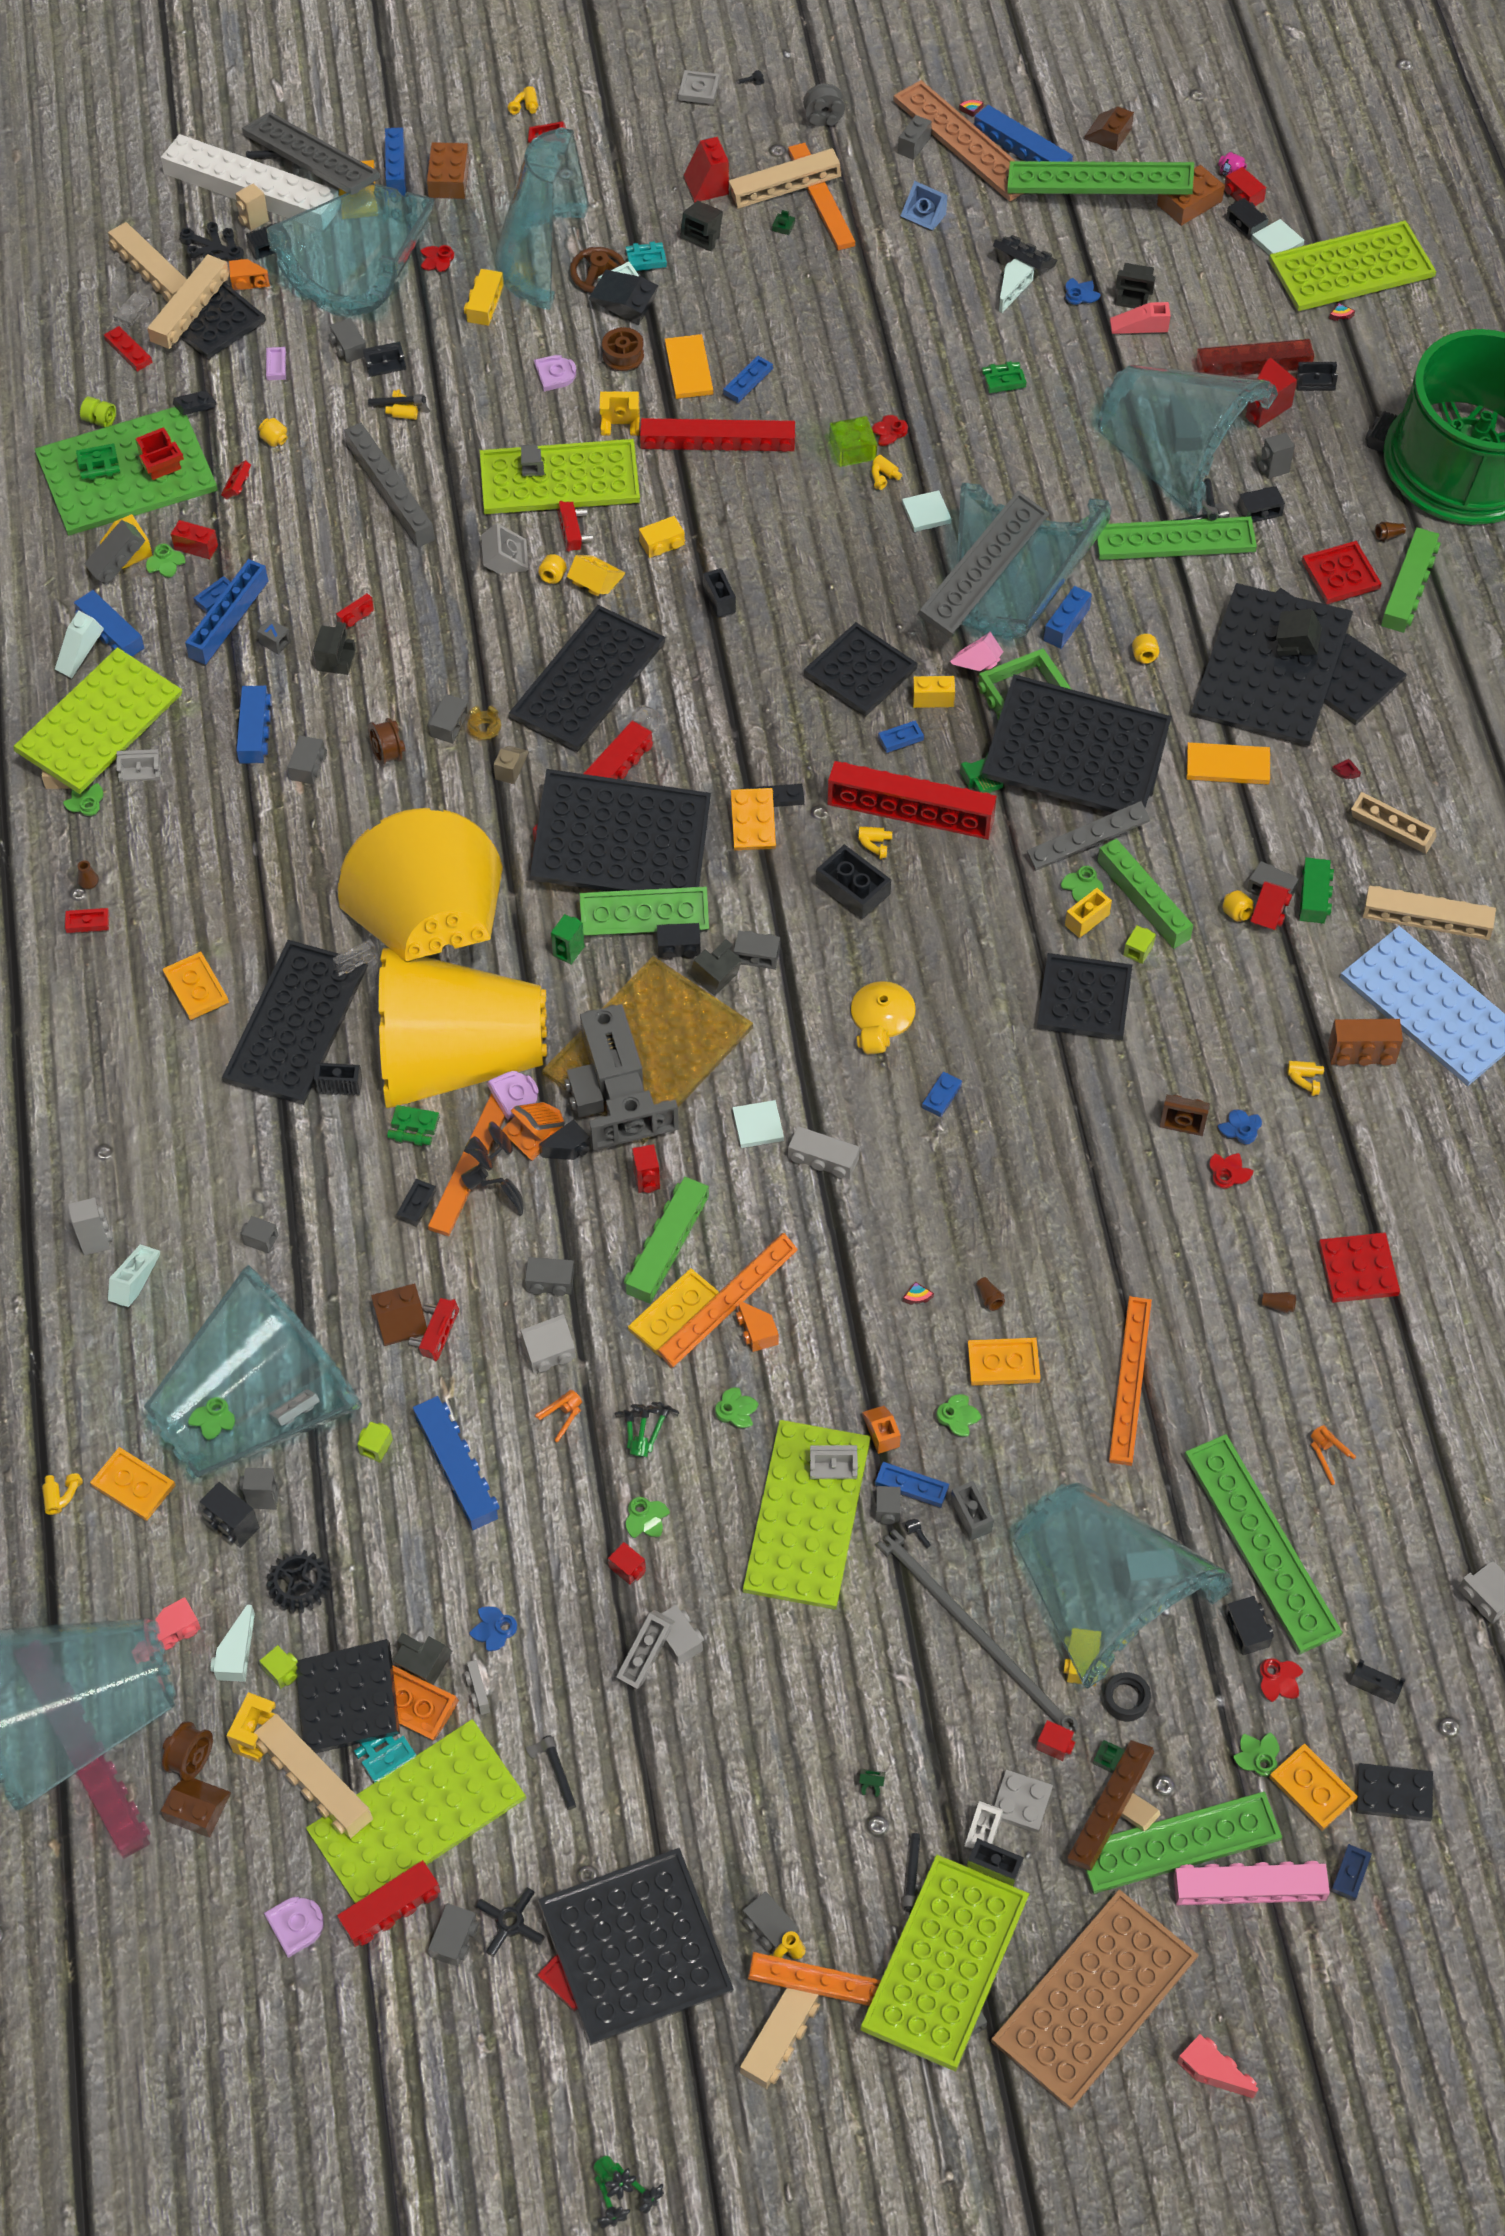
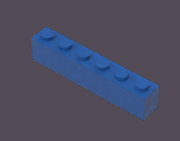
(1018, 138)
(226, 611)
(455, 1462)

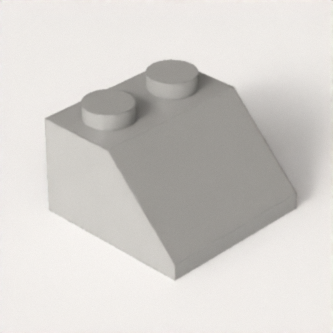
(504, 550)
(548, 1344)

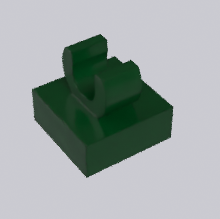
(783, 223)
(1108, 1756)
(872, 1778)

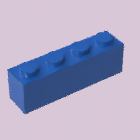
(395, 159)
(116, 630)
(253, 724)

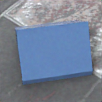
(925, 206)

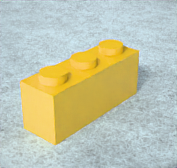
(484, 297)

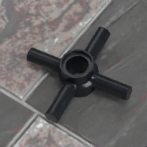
(518, 1927)

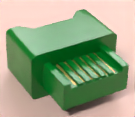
(972, 776)

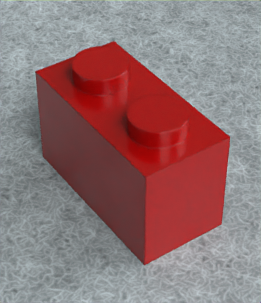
(1244, 184)
(194, 539)
(1271, 905)
(646, 1168)

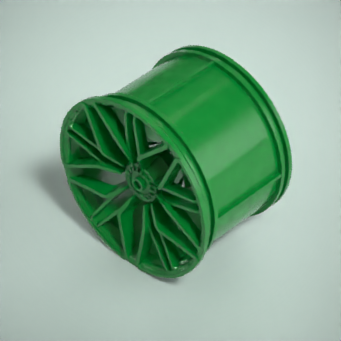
(1456, 464)

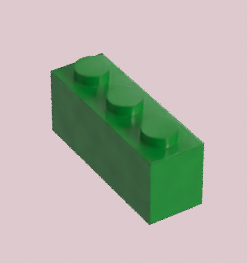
(1316, 890)

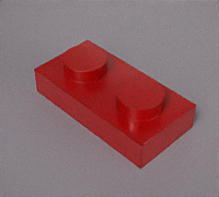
(236, 479)
(356, 611)
(87, 920)

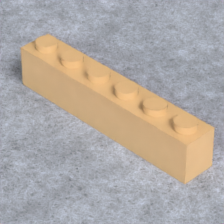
(785, 178)
(146, 260)
(188, 301)
(1429, 912)
(313, 1776)

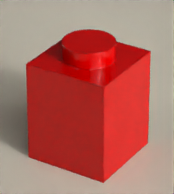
(627, 1563)
(1056, 1741)

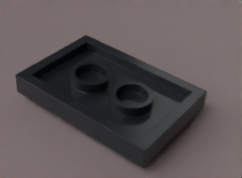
(1025, 252)
(1394, 1792)

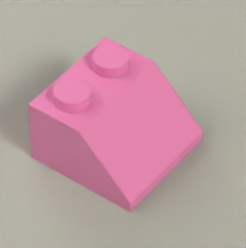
(979, 654)

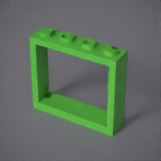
(1035, 659)

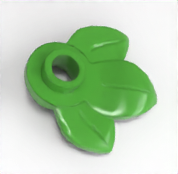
(165, 560)
(88, 798)
(1079, 884)
(738, 1408)
(960, 1414)
(213, 1421)
(648, 1520)
(1256, 1752)

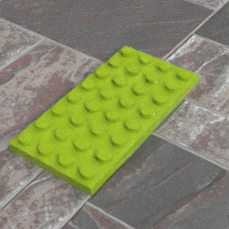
(1352, 265)
(573, 472)
(97, 720)
(804, 1521)
(420, 1811)
(945, 1963)

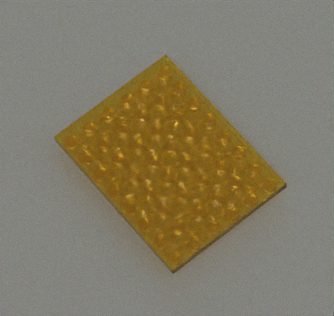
(676, 1032)

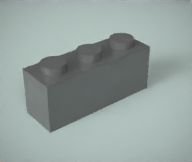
(114, 551)

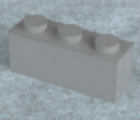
(823, 1152)
(90, 1226)
(645, 1649)

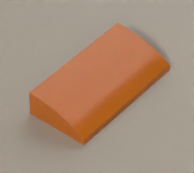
(421, 1704)

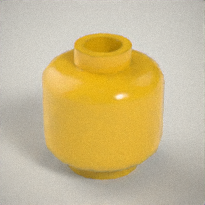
(273, 432)
(552, 568)
(1145, 648)
(1238, 906)
(873, 1040)

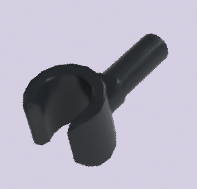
(757, 76)
(914, 1526)

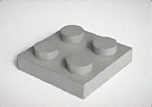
(699, 87)
(1023, 1800)

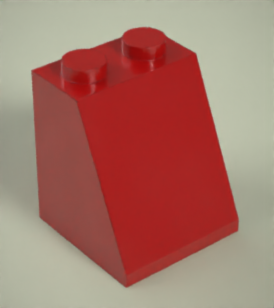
(708, 171)
(1285, 386)

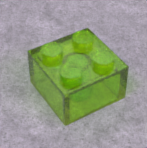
(853, 441)

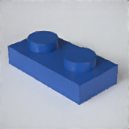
(210, 595)
(900, 736)
(942, 1094)

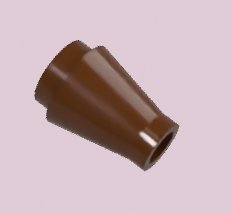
(1388, 530)
(86, 875)
(990, 1294)
(1280, 1301)

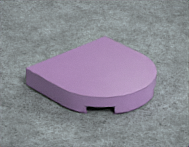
(555, 372)
(513, 1090)
(296, 1923)

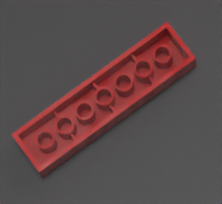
(911, 800)

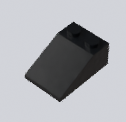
(624, 294)

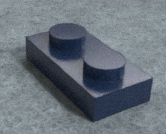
(1351, 1872)

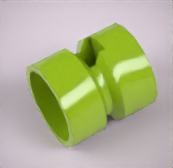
(97, 412)

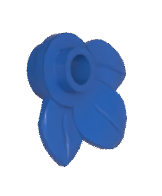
(1080, 292)
(1241, 1126)
(490, 1628)

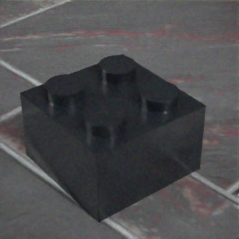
(229, 1515)

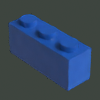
(1067, 617)

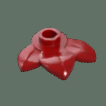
(437, 257)
(890, 429)
(1230, 1169)
(1281, 1682)

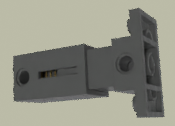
(620, 1080)

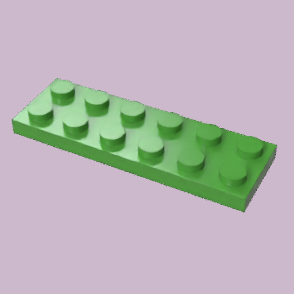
(642, 910)

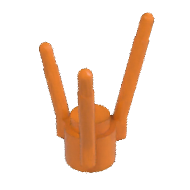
(567, 1403)
(1325, 1439)

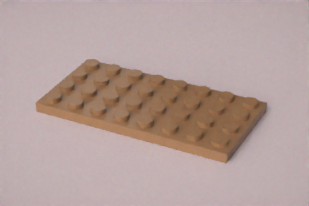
(1094, 1999)

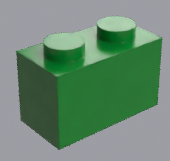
(567, 939)

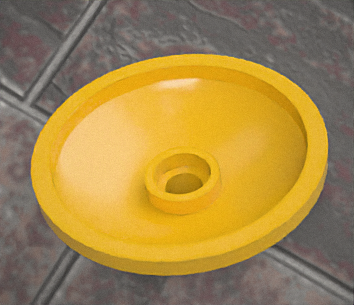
(893, 1015)

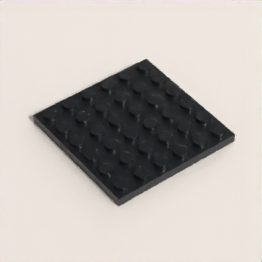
(635, 1946)

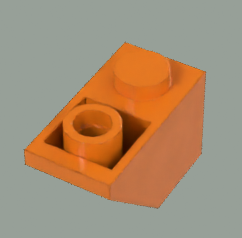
(247, 275)
(758, 1327)
(882, 1429)

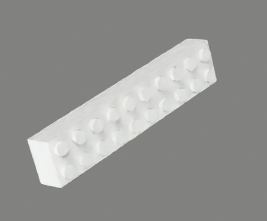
(230, 173)

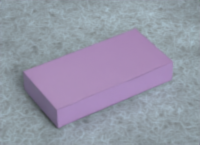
(276, 363)

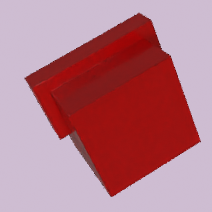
(158, 453)

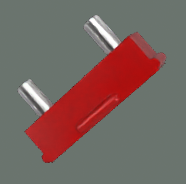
(569, 525)
(438, 1328)

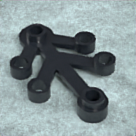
(231, 252)

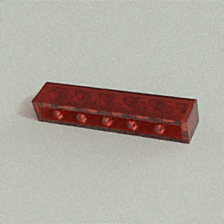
(1251, 358)

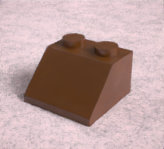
(1111, 128)
(1184, 1115)
(399, 1314)
(195, 1806)

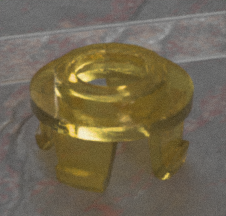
(478, 717)

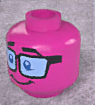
(1230, 163)

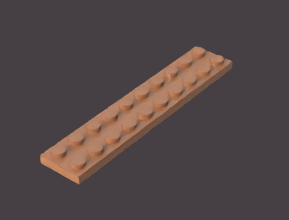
(959, 135)

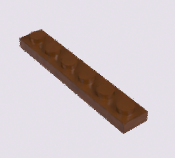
(1110, 1805)

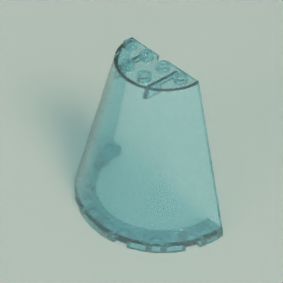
(546, 187)
(351, 247)
(1175, 422)
(1035, 573)
(255, 1360)
(1106, 1573)
(74, 1697)

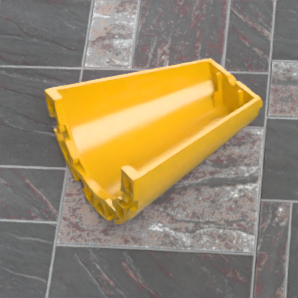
(422, 882)
(453, 1027)

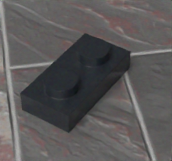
(194, 402)
(416, 1202)

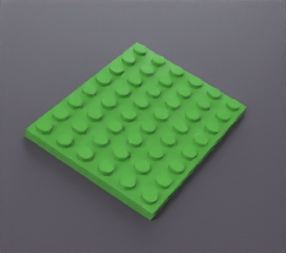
(132, 491)

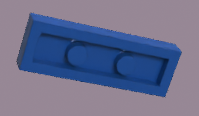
(748, 379)
(913, 1484)

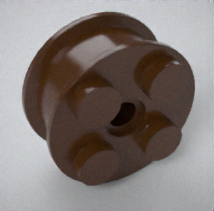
(623, 349)
(386, 741)
(187, 1750)

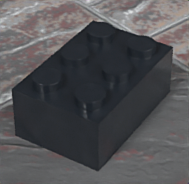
(853, 881)

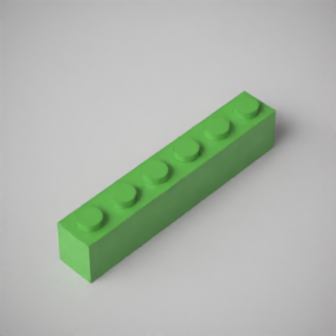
(1410, 580)
(1145, 893)
(666, 1240)

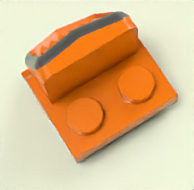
(533, 1125)

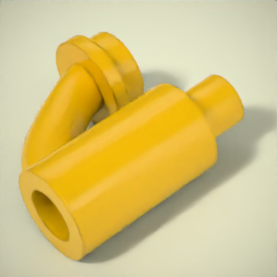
(530, 98)
(406, 411)
(886, 467)
(874, 834)
(1300, 1069)
(51, 1493)
(792, 1944)

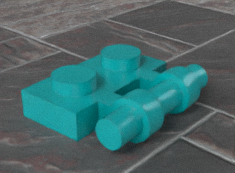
(646, 256)
(387, 1759)

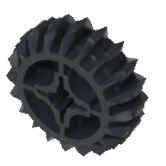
(285, 1571)

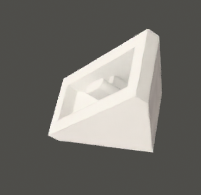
(984, 1824)

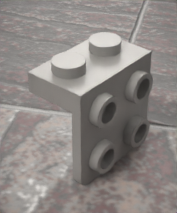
(1486, 1591)

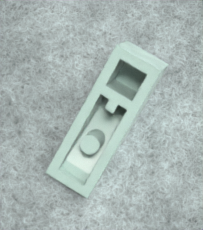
(1016, 278)
(78, 641)
(131, 1275)
(234, 1650)

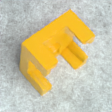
(620, 409)
(241, 1734)

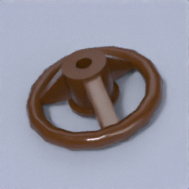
(598, 262)

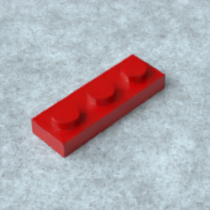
(128, 348)

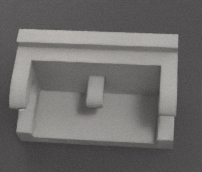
(138, 765)
(833, 1462)

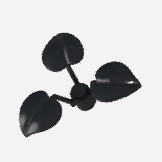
(478, 1174)

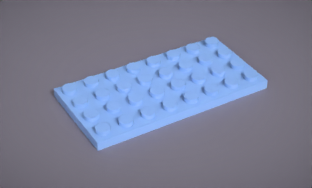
(1432, 1004)

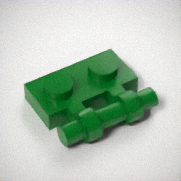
(1004, 377)
(96, 457)
(413, 1120)

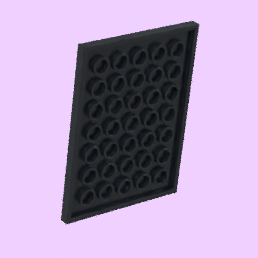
(1256, 687)
(1076, 745)
(618, 834)

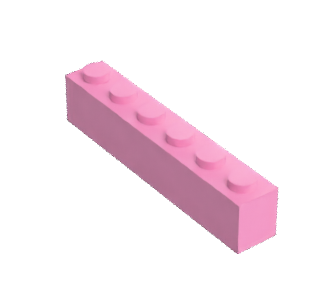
(1251, 1883)

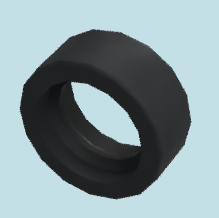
(1132, 1679)

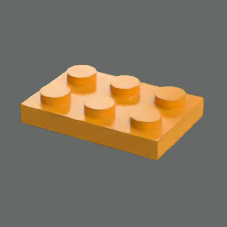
(753, 819)
(195, 985)
(1003, 1361)
(132, 1484)
(1313, 1787)

